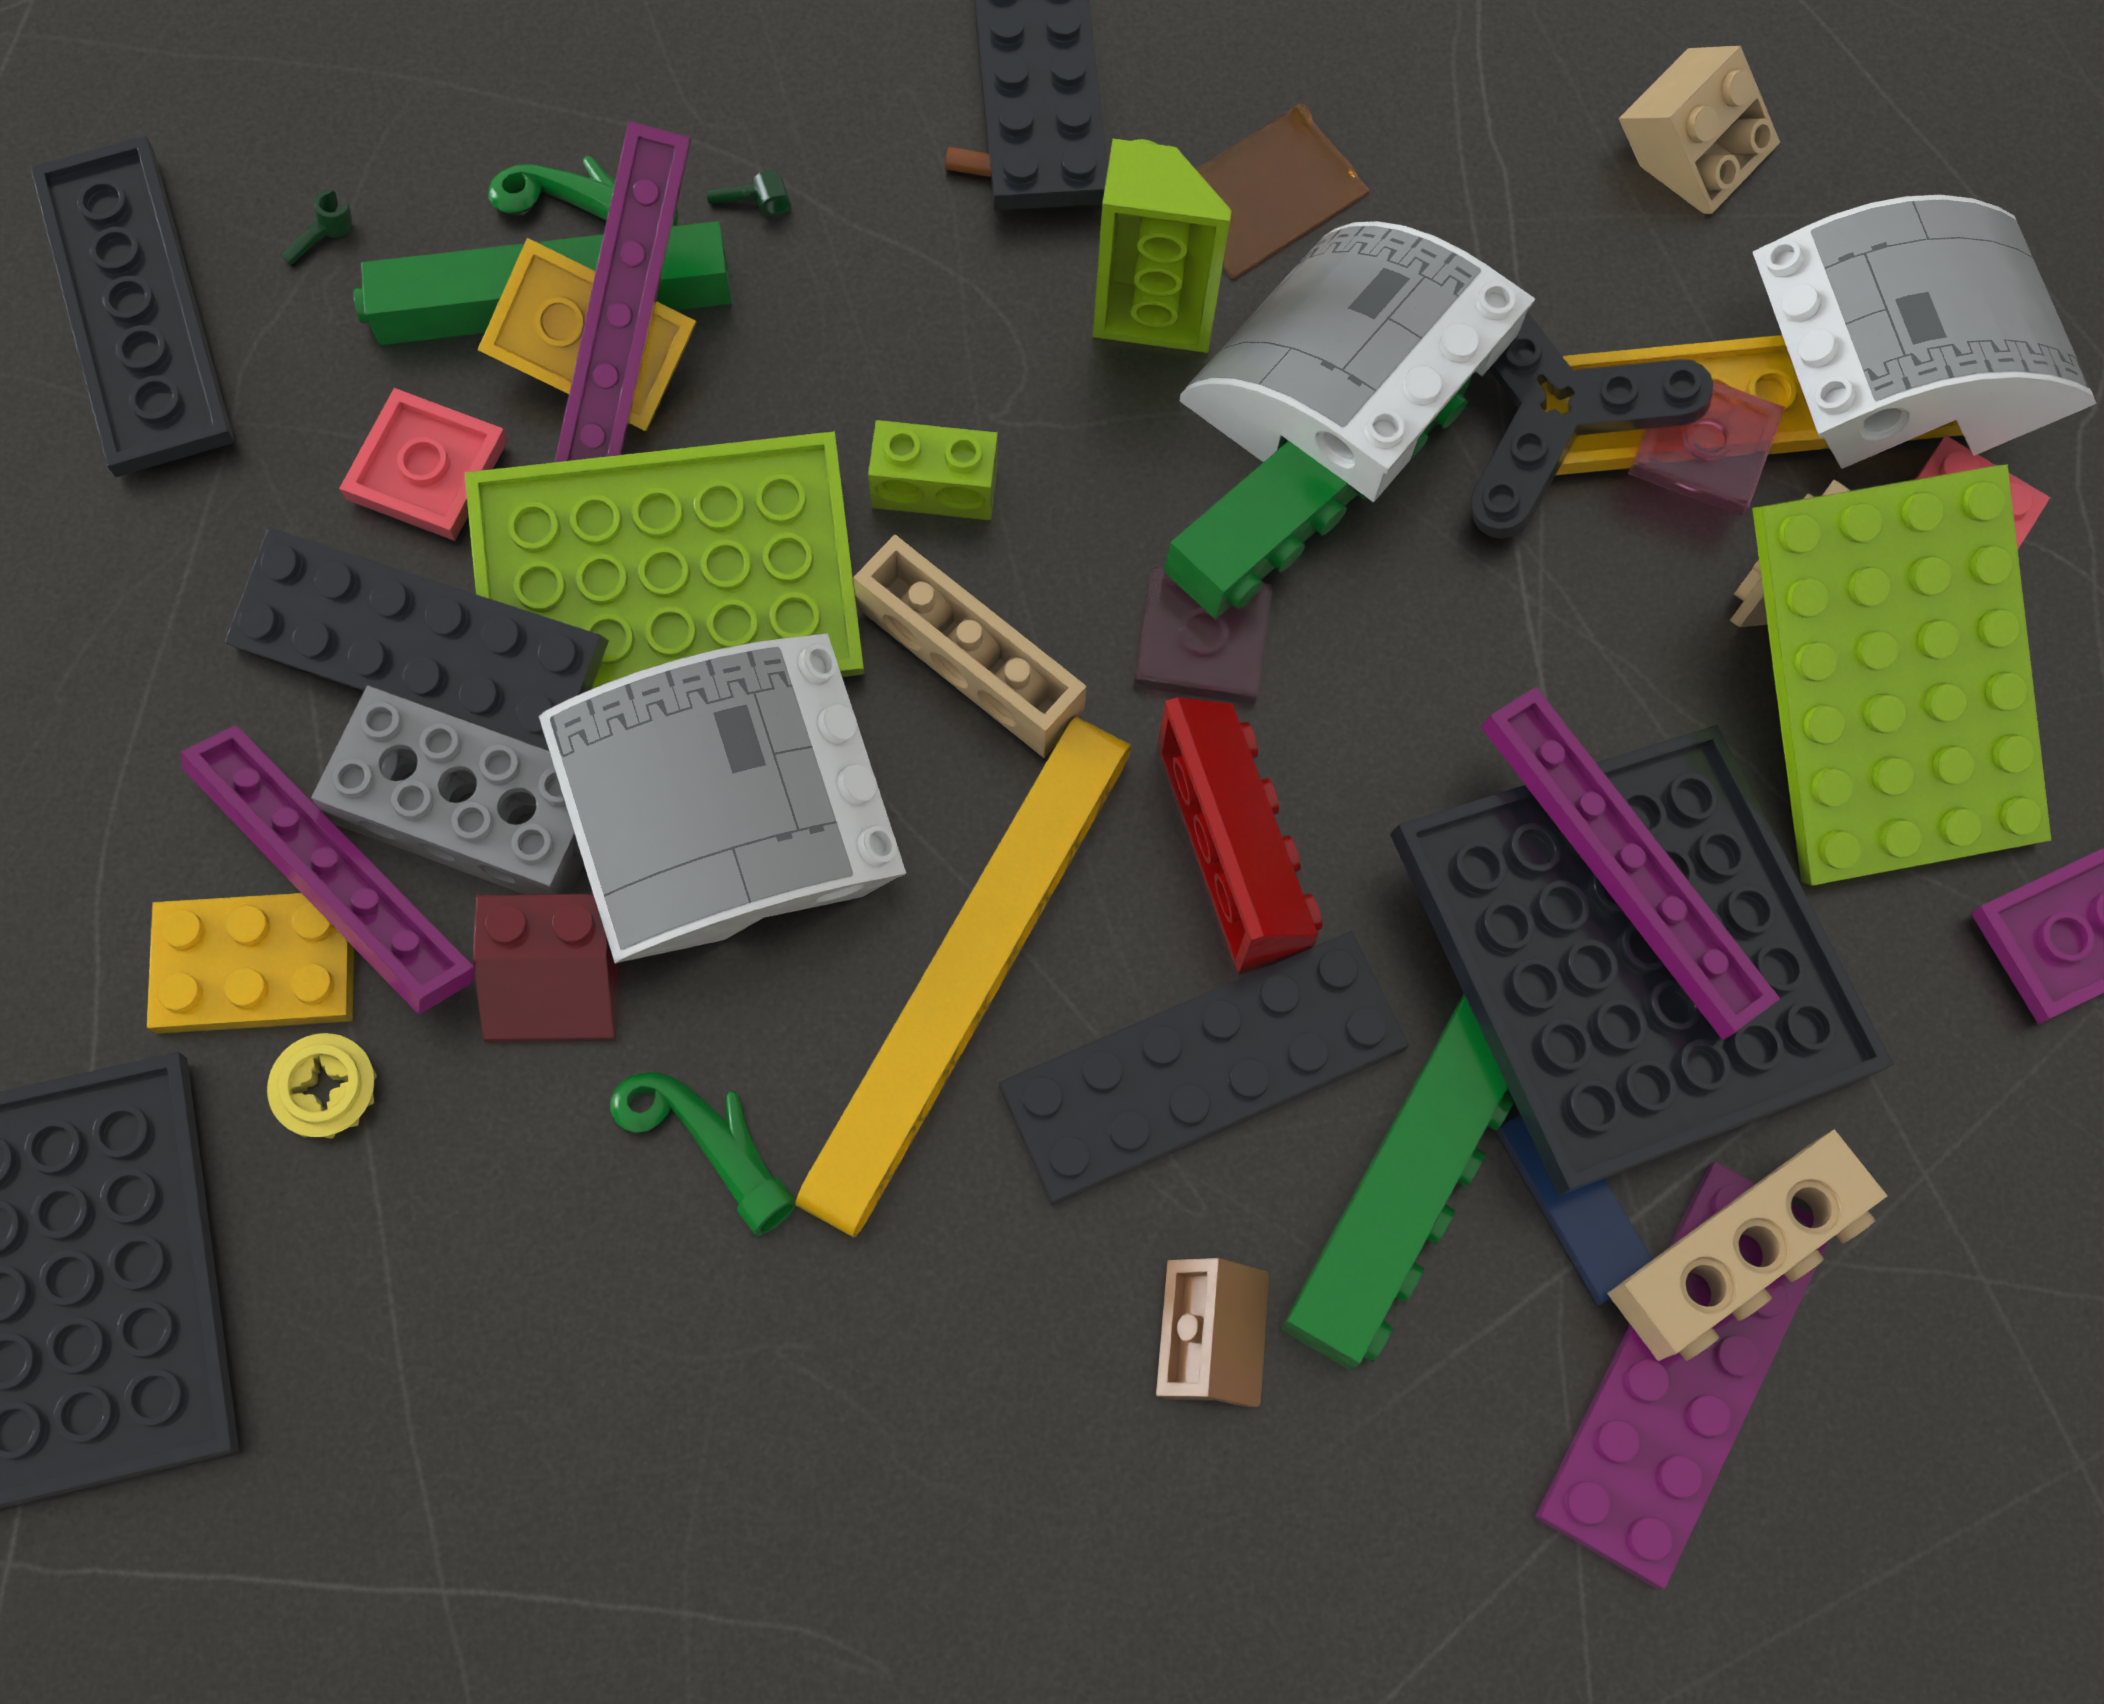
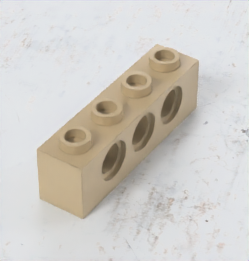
(969, 645)
(1820, 1174)

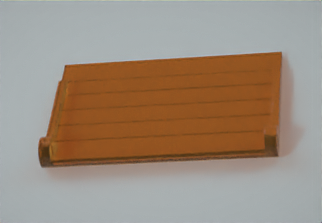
(1279, 187)

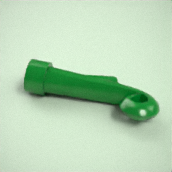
(587, 193)
(728, 1145)

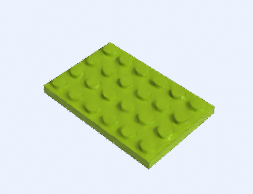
(674, 548)
(1903, 674)

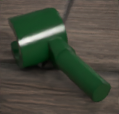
(766, 189)
(327, 224)

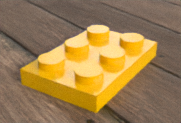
(543, 322)
(246, 965)

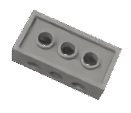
(422, 812)

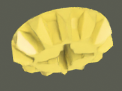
(299, 1069)

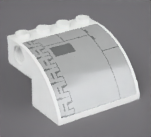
(1919, 322)
(1359, 351)
(720, 794)

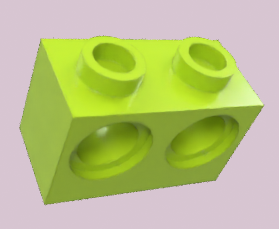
(933, 470)

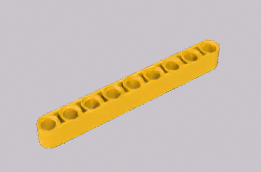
(962, 979)

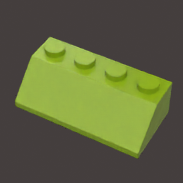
(1158, 249)

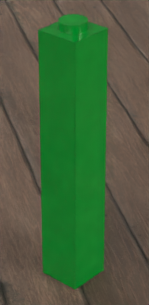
(461, 289)

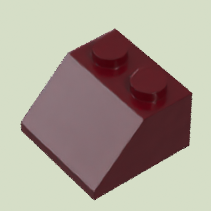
(543, 969)

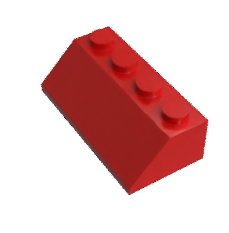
(1235, 833)

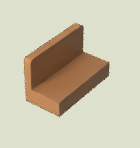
(1213, 1332)

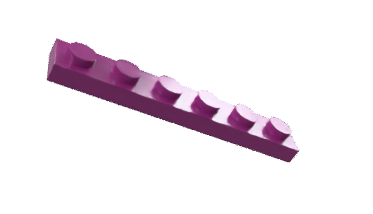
(623, 293)
(1630, 863)
(328, 869)

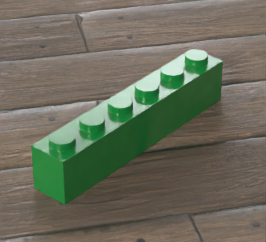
(1266, 523)
(1403, 1198)

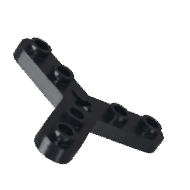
(1599, 402)

